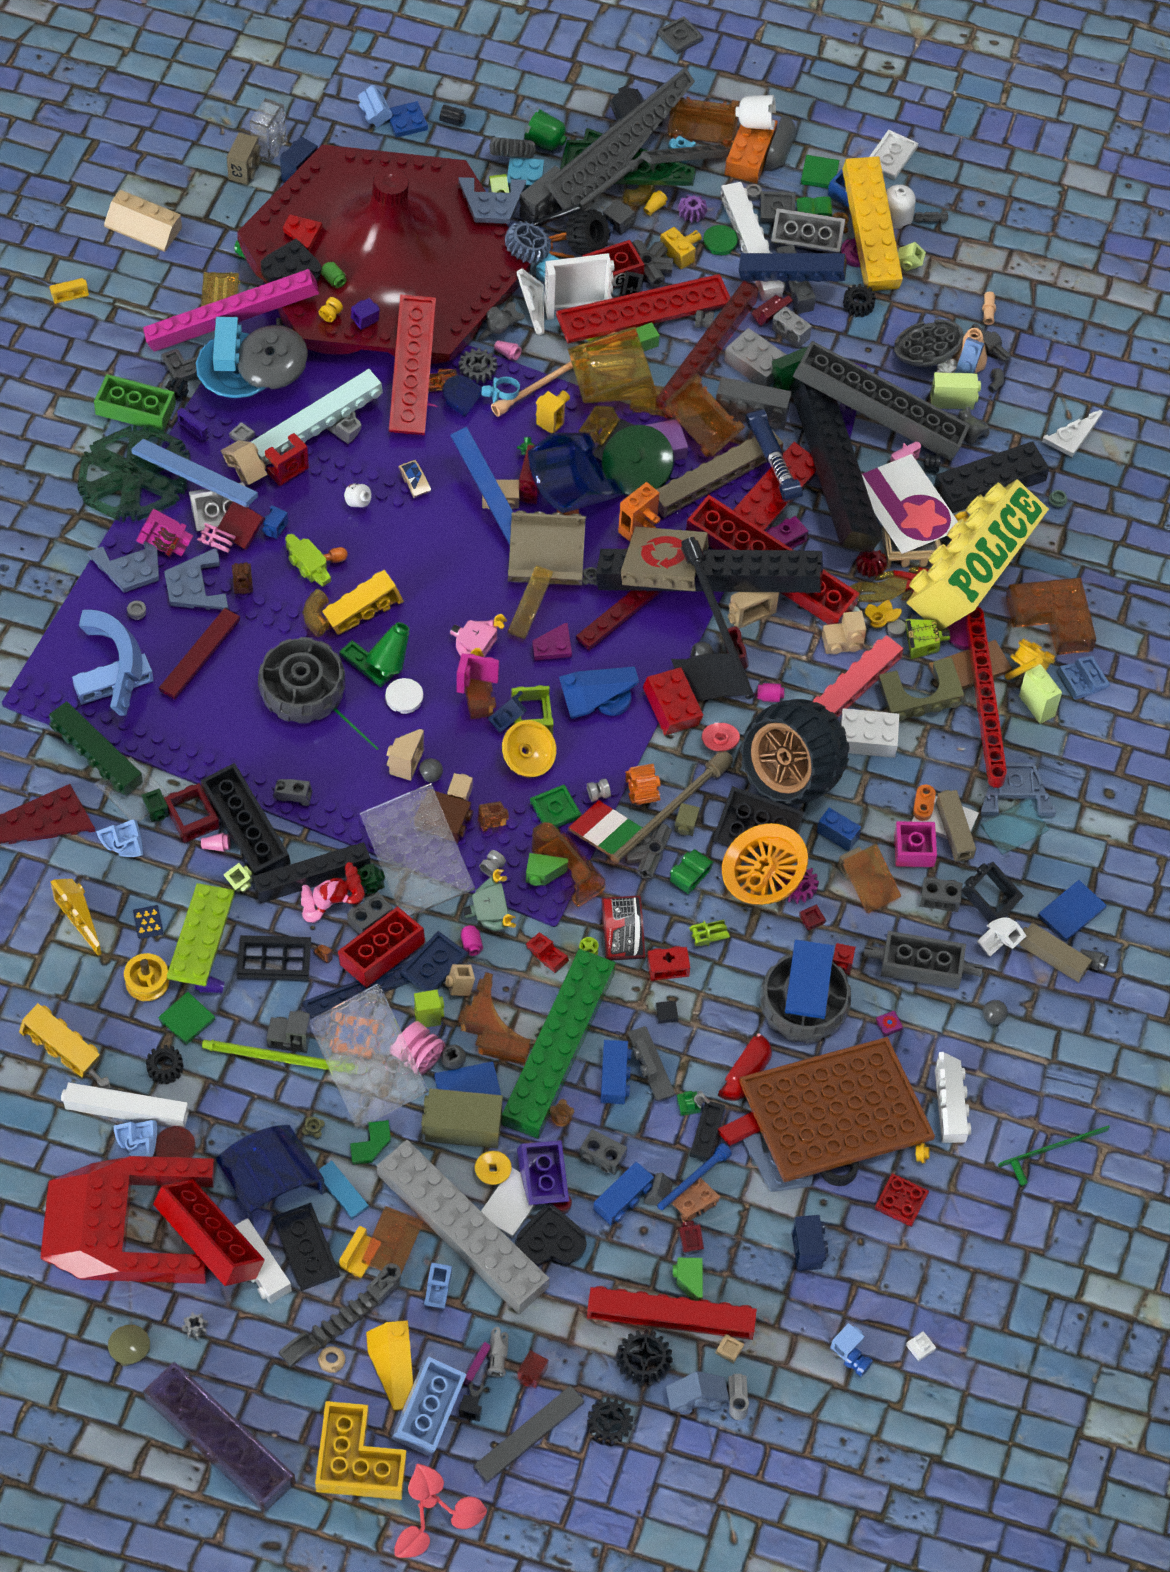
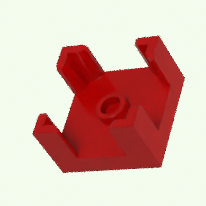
(288, 464)

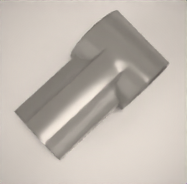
(738, 1396)

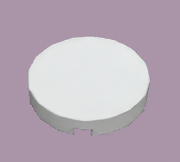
(404, 695)

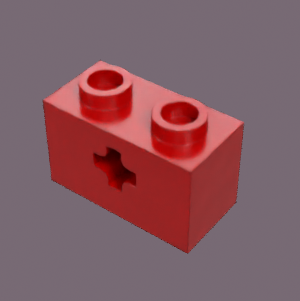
(676, 968)

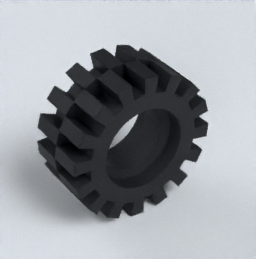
(859, 308)
(160, 1054)

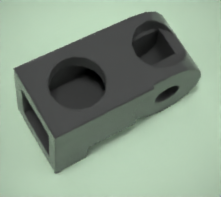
(293, 791)

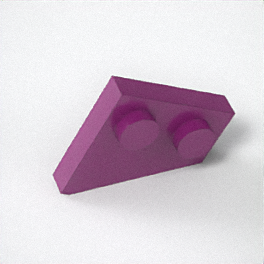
(553, 644)

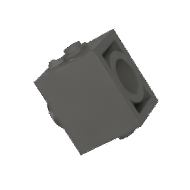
(620, 216)

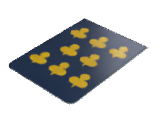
(148, 922)

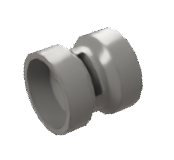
(598, 790)
(494, 861)

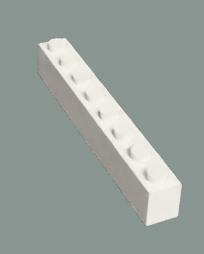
(748, 231)

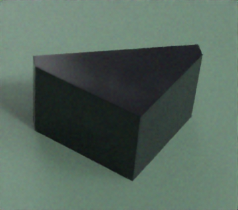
(633, 283)

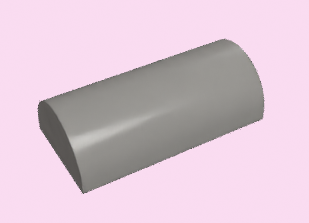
(808, 231)

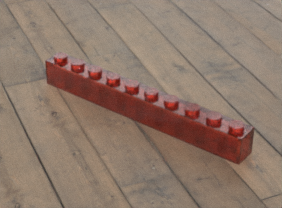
(712, 340)

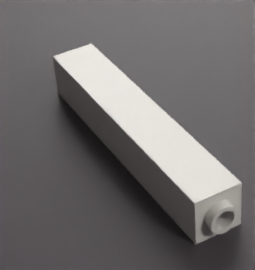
(124, 1105)

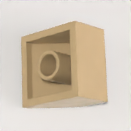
(406, 754)

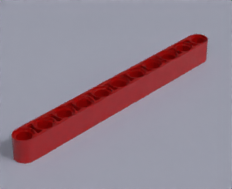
(976, 624)

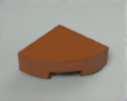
(323, 953)

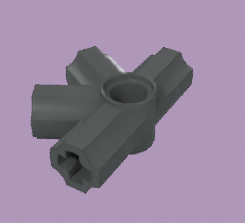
(654, 262)
(644, 852)

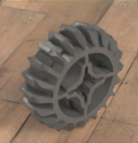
(512, 147)

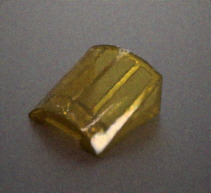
(613, 368)

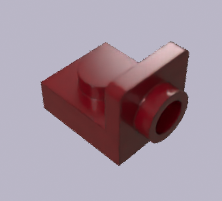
(690, 1236)

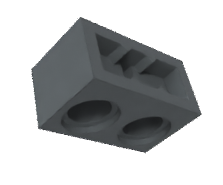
(940, 899)
(367, 912)
(606, 1147)

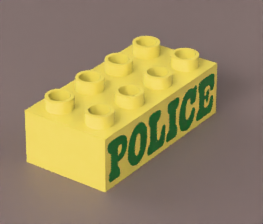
(976, 553)

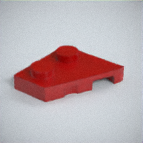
(303, 229)

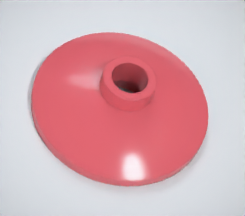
(720, 737)

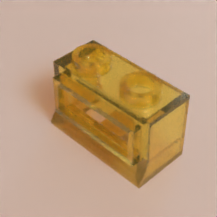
(600, 417)

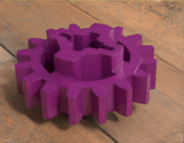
(806, 888)

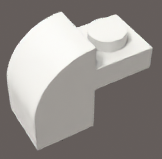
(1001, 932)

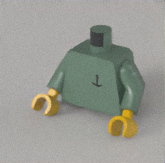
(491, 904)

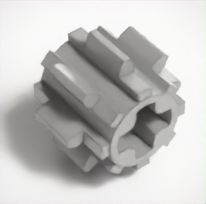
(196, 1331)

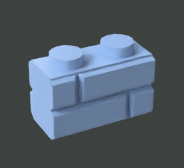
(374, 106)

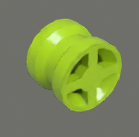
(589, 944)

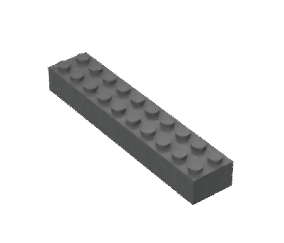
(881, 400)

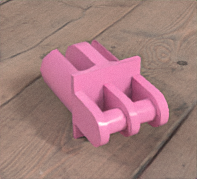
(913, 449)
(214, 537)

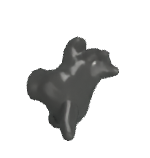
(499, 321)
(977, 426)

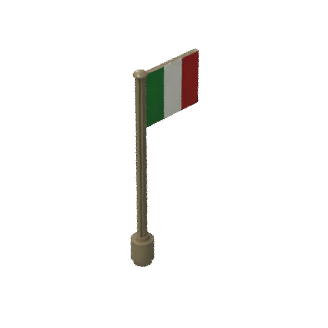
(618, 834)

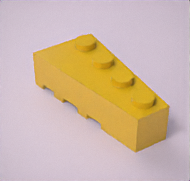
(363, 602)

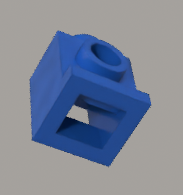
(275, 522)

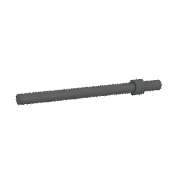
(630, 167)

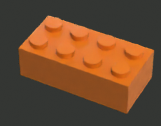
(749, 153)

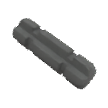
(931, 217)

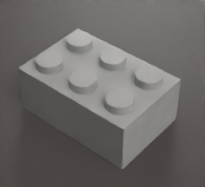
(753, 357)

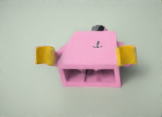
(477, 636)

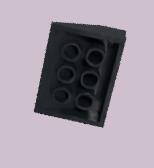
(749, 810)

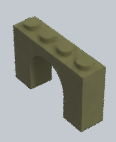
(947, 695)

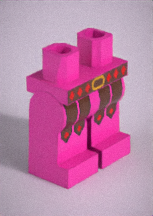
(164, 534)

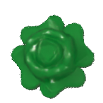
(523, 447)

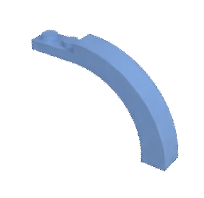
(130, 657)

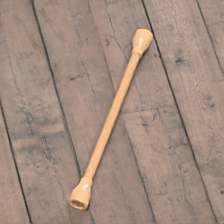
(502, 406)

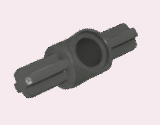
(993, 344)

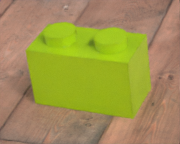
(428, 1008)

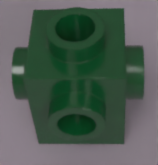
(371, 878)

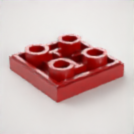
(901, 1199)

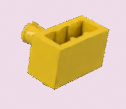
(680, 246)
(551, 410)

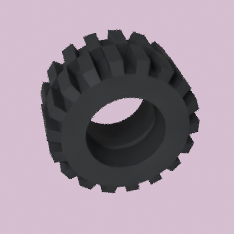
(587, 231)

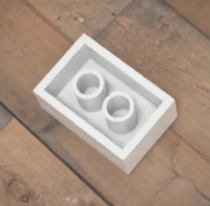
(871, 732)

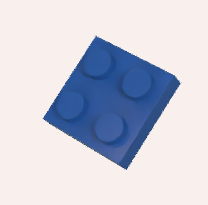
(407, 119)

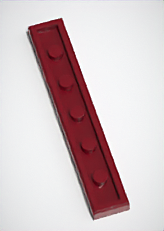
(199, 653)

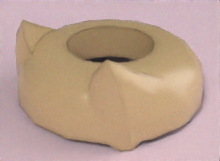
(331, 1367)

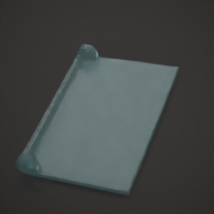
(1014, 826)

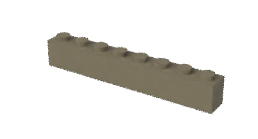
(711, 476)

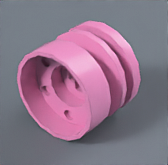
(424, 1047)

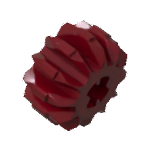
(871, 563)

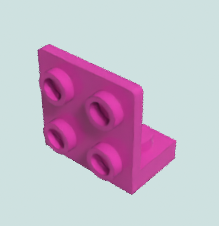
(476, 668)

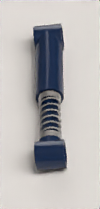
(758, 423)

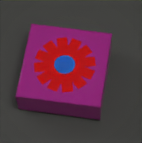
(889, 1023)

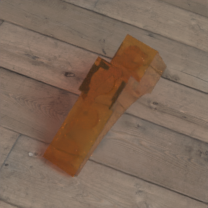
(494, 1036)

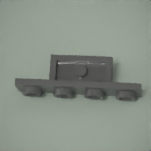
(651, 1064)

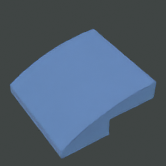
(1083, 677)

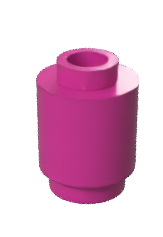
(770, 692)
(471, 940)

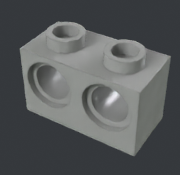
(791, 327)

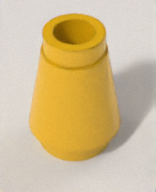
(656, 201)

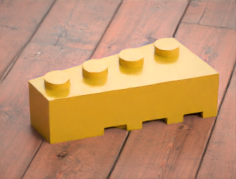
(59, 1039)

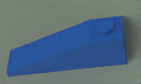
(591, 688)

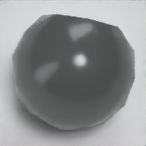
(701, 648)
(431, 769)
(995, 1012)
(453, 1057)

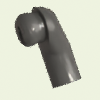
(998, 376)

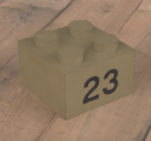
(243, 158)

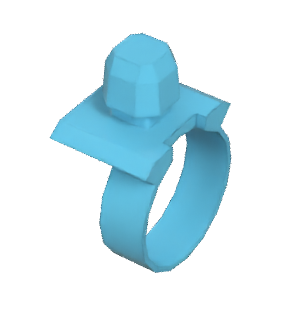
(493, 391)

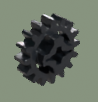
(617, 1423)

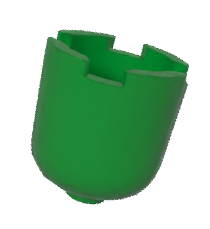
(546, 131)

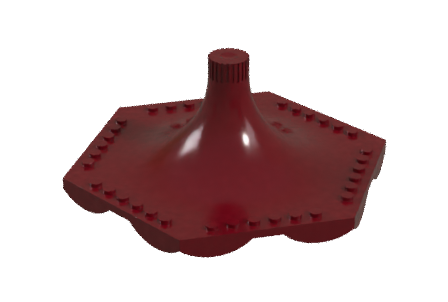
(393, 231)

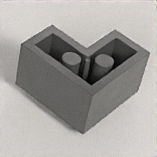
(290, 1033)

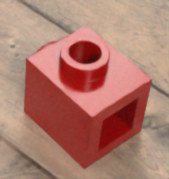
(844, 957)

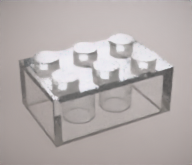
(270, 128)

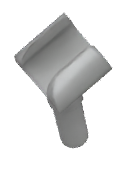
(102, 1083)
(700, 1098)

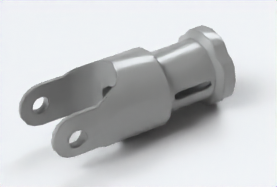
(498, 1353)

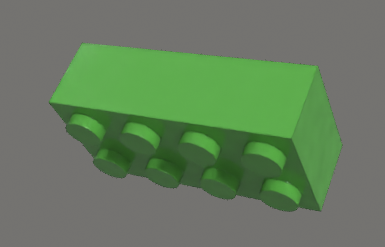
(134, 402)

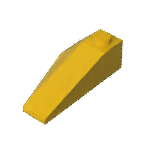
(72, 902)
(391, 1356)

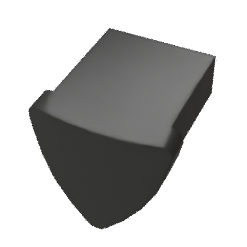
(661, 1188)

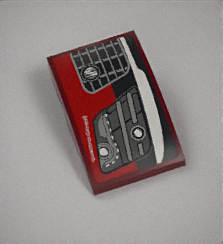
(623, 928)

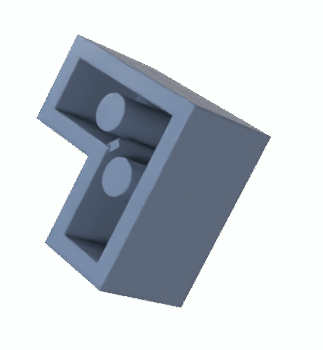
(697, 1391)

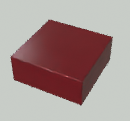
(812, 917)

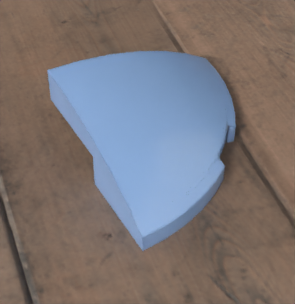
(122, 839)
(138, 1137)

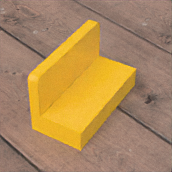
(69, 290)
(352, 1257)

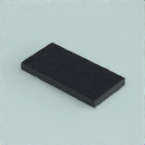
(306, 1246)

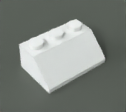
(208, 507)

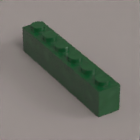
(95, 749)

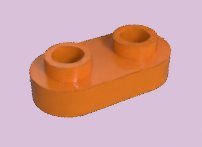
(924, 801)

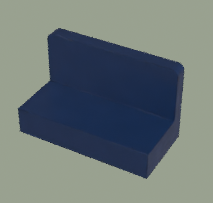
(508, 713)

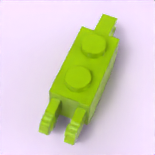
(308, 559)

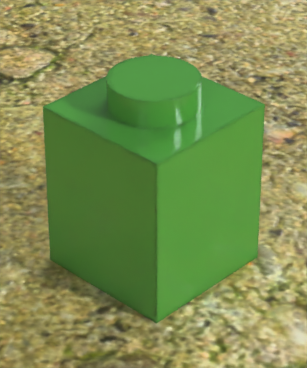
(648, 336)

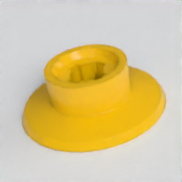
(489, 1160)

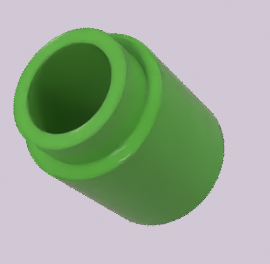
(333, 274)

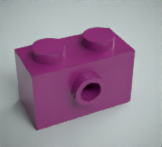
(790, 532)

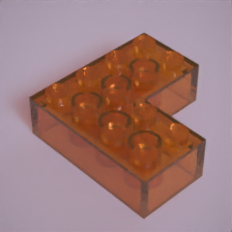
(1058, 604)

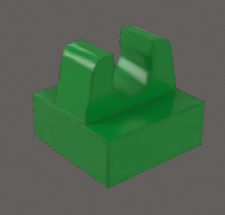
(686, 1103)

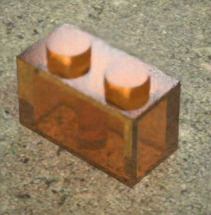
(479, 699)

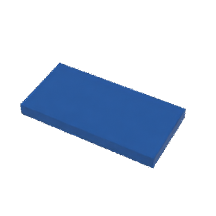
(809, 979)

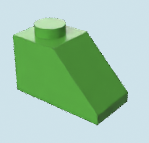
(544, 868)
(689, 1276)

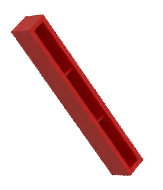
(671, 1313)

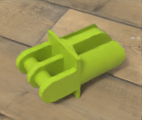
(711, 931)

